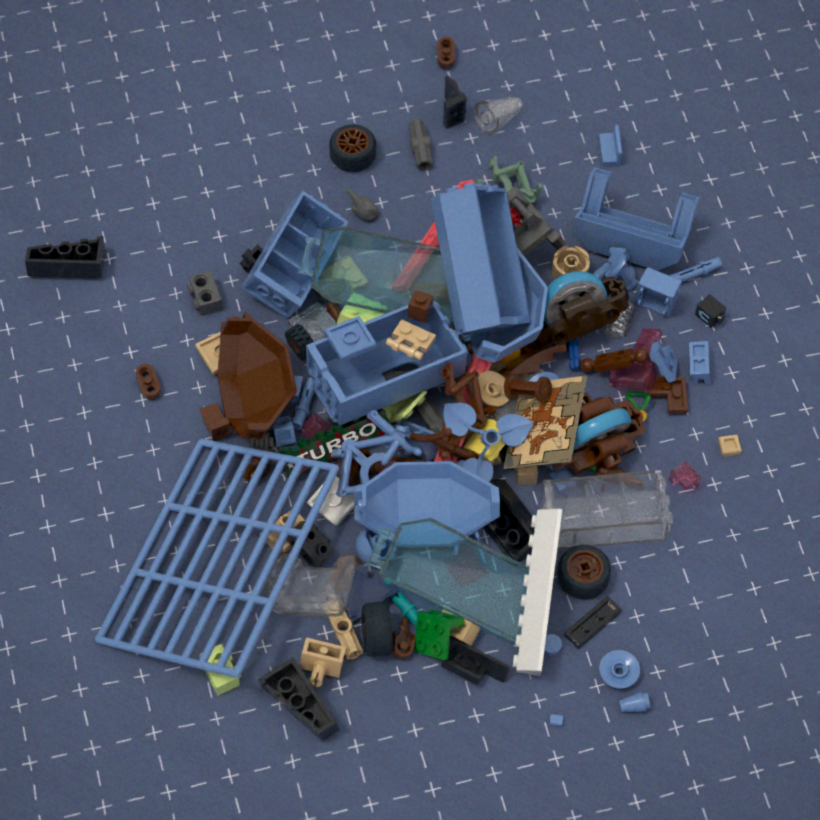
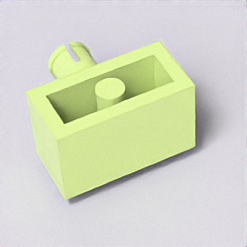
(220, 682)

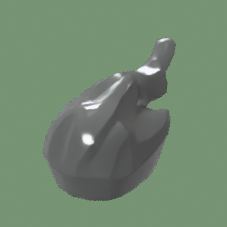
(365, 208)

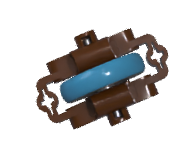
(600, 434)

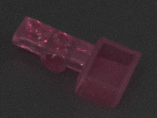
(639, 375)

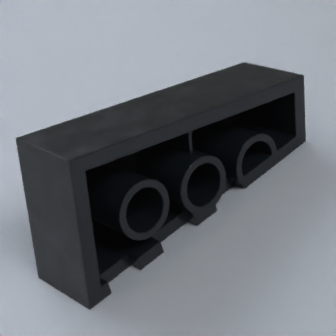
(75, 260)
(295, 693)

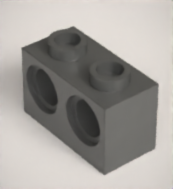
(207, 292)

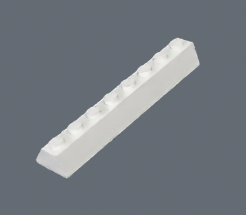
(539, 591)

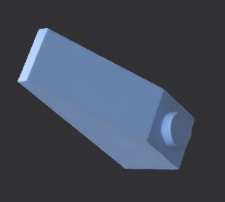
(428, 449)

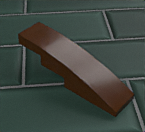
(530, 360)

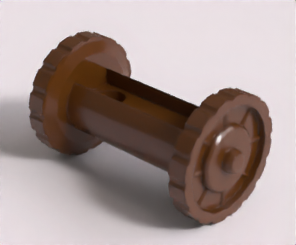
(541, 389)

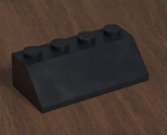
(513, 527)

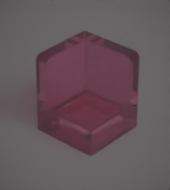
(313, 425)
(685, 476)

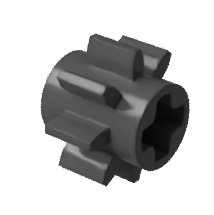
(263, 444)

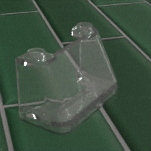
(313, 589)

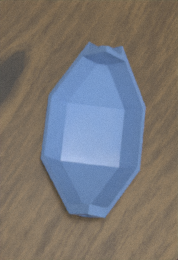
(501, 343)
(423, 491)

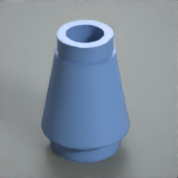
(635, 703)

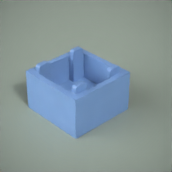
(657, 292)

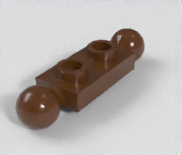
(614, 360)

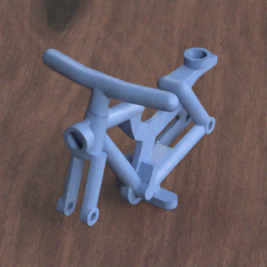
(351, 450)

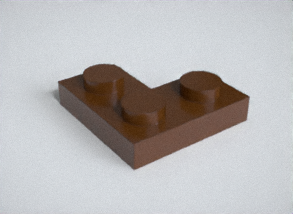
(674, 391)

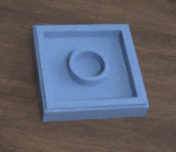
(350, 338)

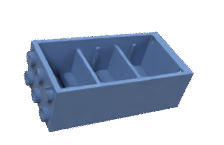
(275, 273)

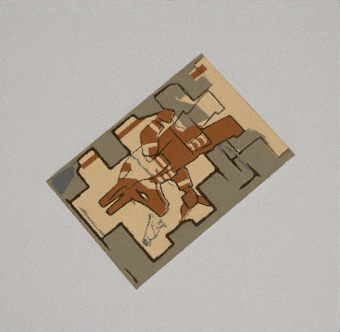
(553, 425)

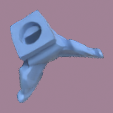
(619, 267)

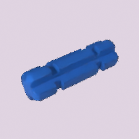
(574, 355)

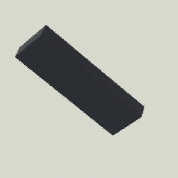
(592, 622)

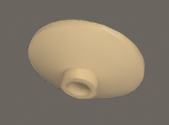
(495, 383)

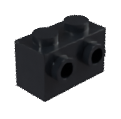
(315, 548)

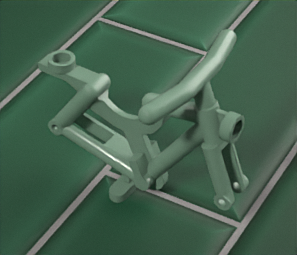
(514, 170)

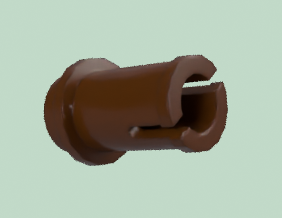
(334, 310)

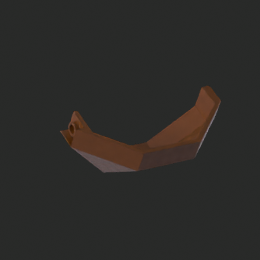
(253, 376)

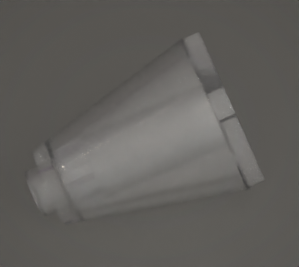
(496, 113)

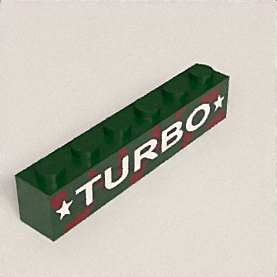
(324, 442)

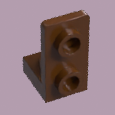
(215, 422)

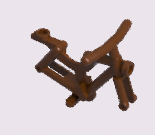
(441, 438)

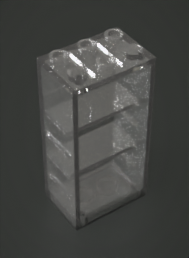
(610, 508)

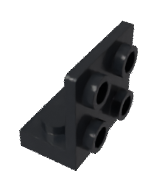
(454, 105)

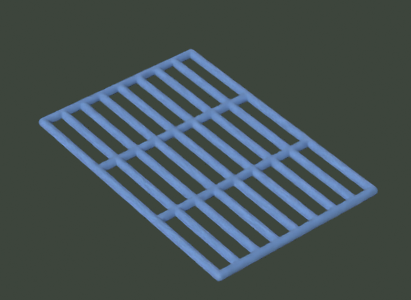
(203, 585)

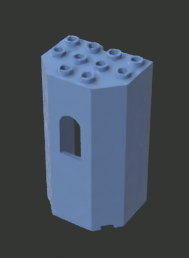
(480, 259)
(357, 385)

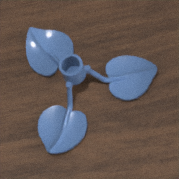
(512, 428)

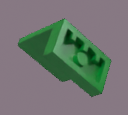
(434, 632)

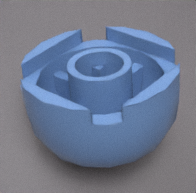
(366, 543)

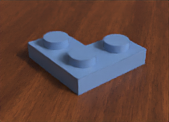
(665, 360)

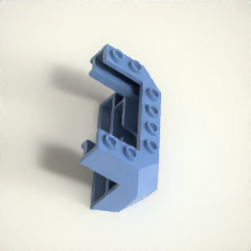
(647, 241)

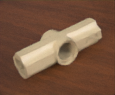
(346, 638)

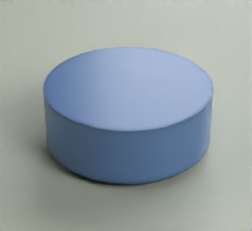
(552, 644)

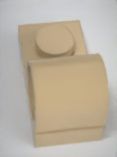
(465, 633)

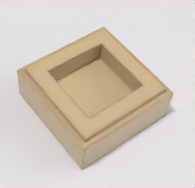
(729, 445)

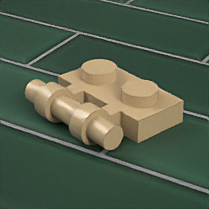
(413, 336)

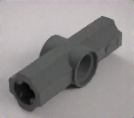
(420, 144)
(430, 416)

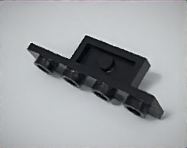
(473, 663)

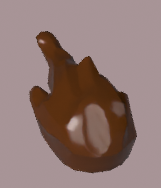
(402, 644)

